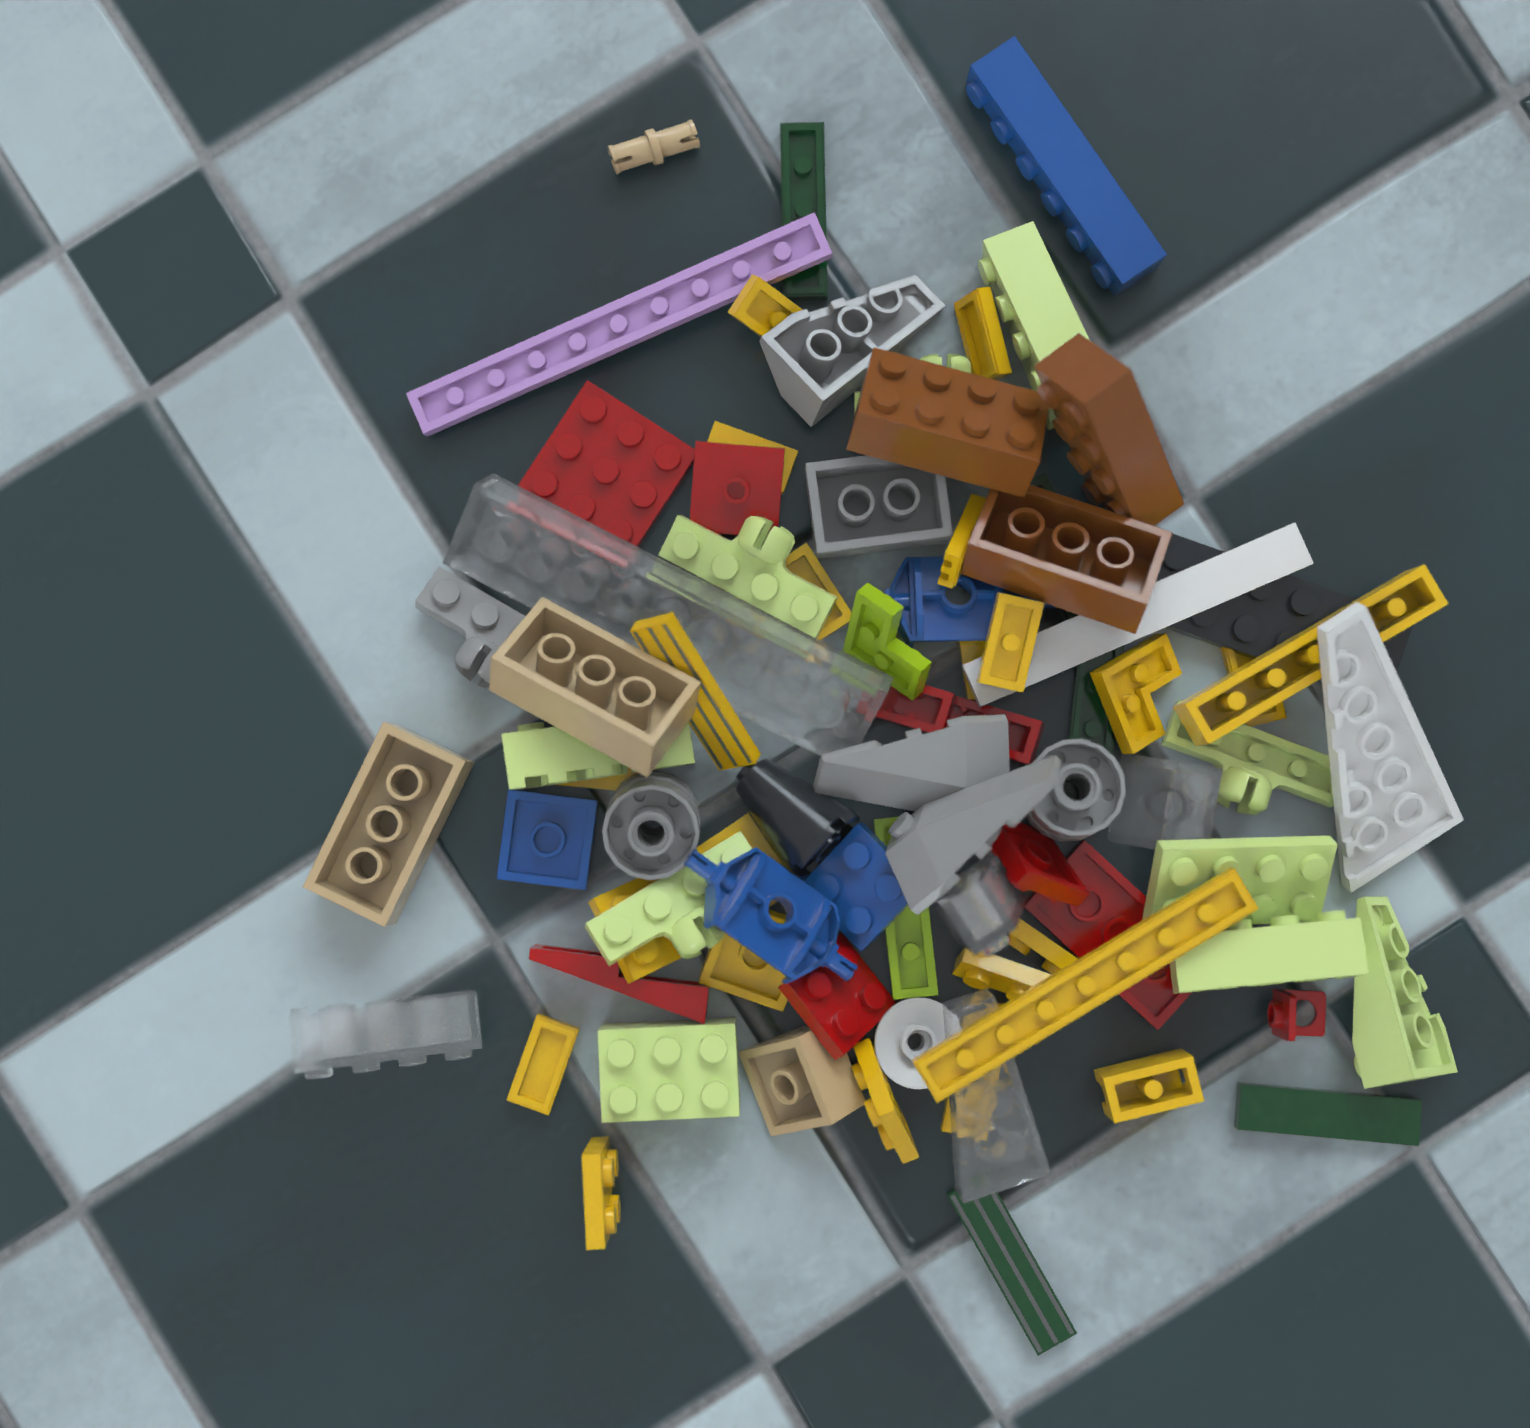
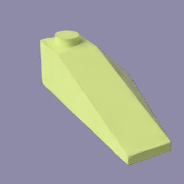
(1392, 1025)

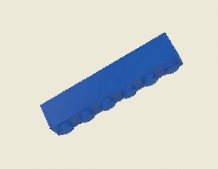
(1063, 167)

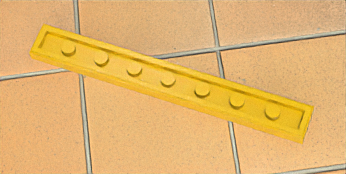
(1084, 984)

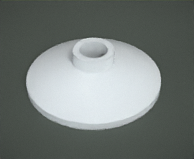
(892, 1035)

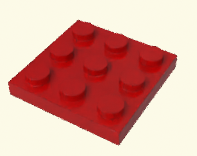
(609, 465)

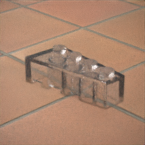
(982, 906)
(384, 1032)
(990, 1118)

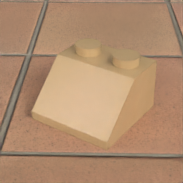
(800, 1082)

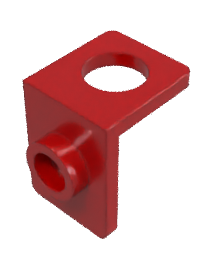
(1283, 1013)

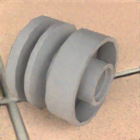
(1099, 787)
(646, 850)

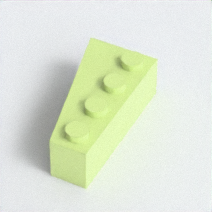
(552, 757)
(1274, 954)

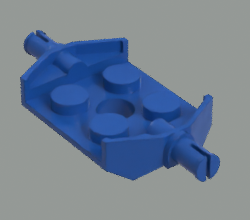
(928, 612)
(738, 905)

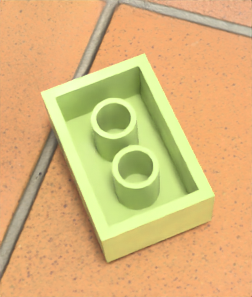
(669, 1070)

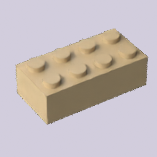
(594, 686)
(388, 824)

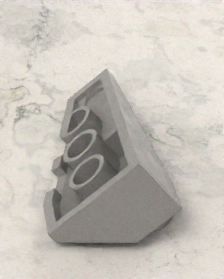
(826, 352)
(920, 766)
(946, 832)

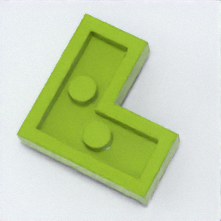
(874, 641)

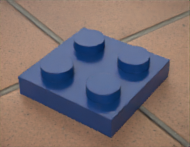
(547, 839)
(861, 885)

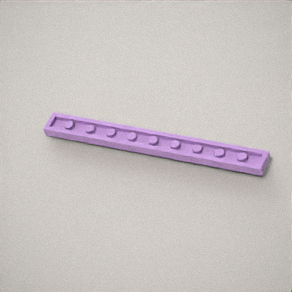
(617, 325)

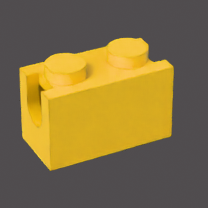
(1149, 1085)

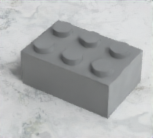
(874, 507)

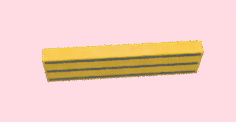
(714, 717)

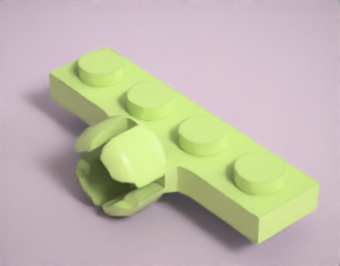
(751, 569)
(1256, 765)
(665, 908)

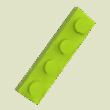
(908, 943)

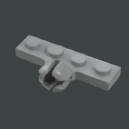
(473, 614)

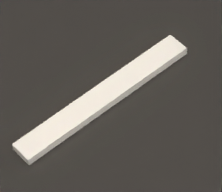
(1170, 602)

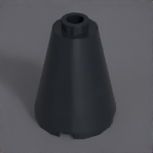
(793, 816)

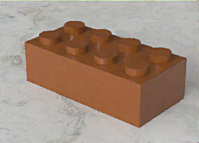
(949, 422)
(1108, 431)
(1067, 555)

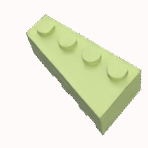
(1029, 297)

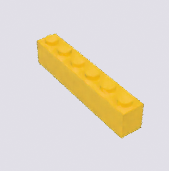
(1297, 660)

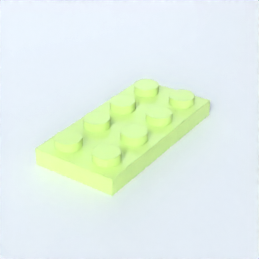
(1279, 872)

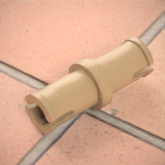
(653, 146)

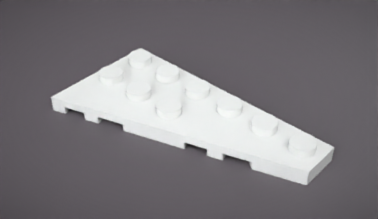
(1381, 764)

